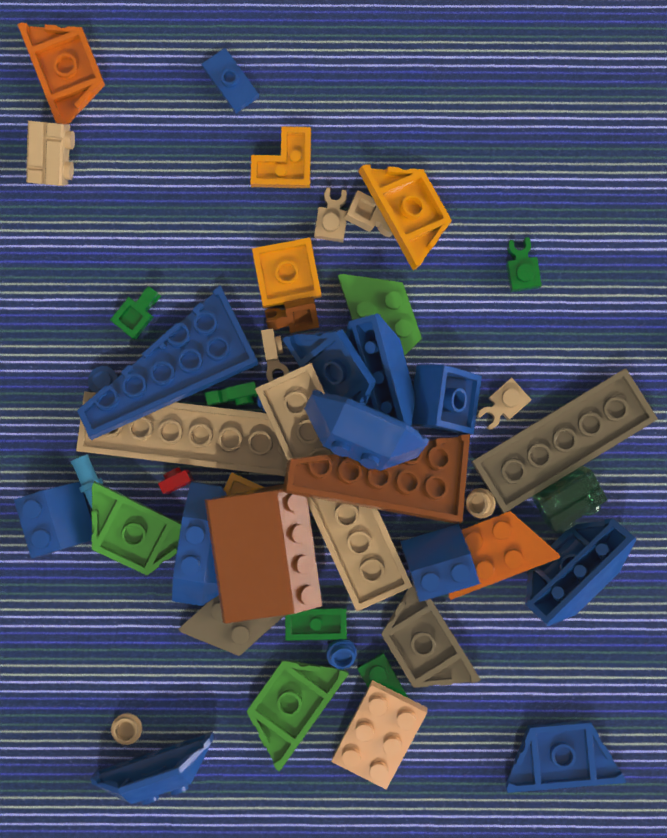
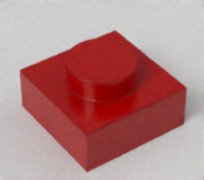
(175, 480)

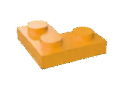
(288, 169)

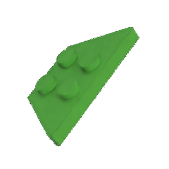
(388, 299)
(131, 531)
(292, 704)

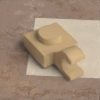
(272, 347)

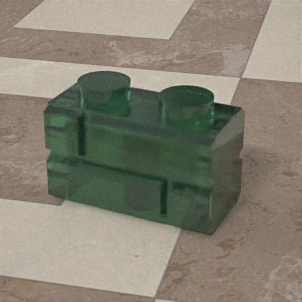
(570, 499)

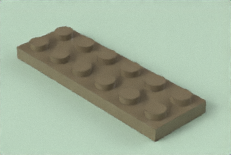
(564, 440)

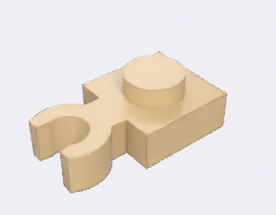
(366, 214)
(330, 220)
(506, 401)

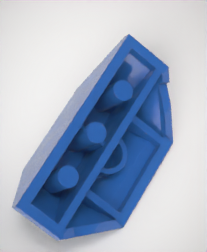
(386, 361)
(362, 432)
(587, 562)
(194, 565)
(155, 772)

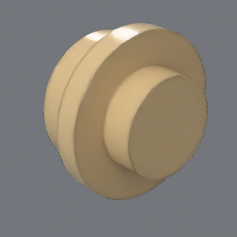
(480, 503)
(126, 729)

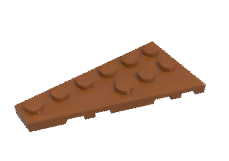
(421, 487)

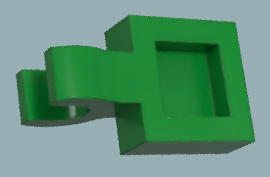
(133, 316)

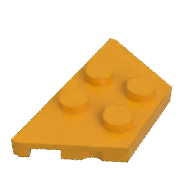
(408, 208)

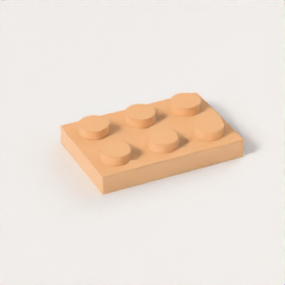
(379, 734)

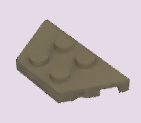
(232, 637)
(426, 645)

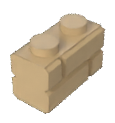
(49, 153)

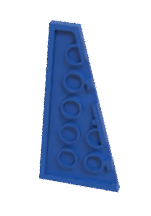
(180, 363)

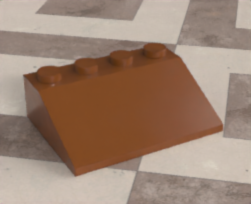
(263, 554)

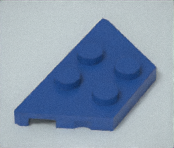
(335, 363)
(562, 758)

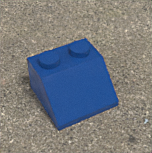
(446, 398)
(54, 519)
(439, 563)

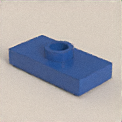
(230, 80)

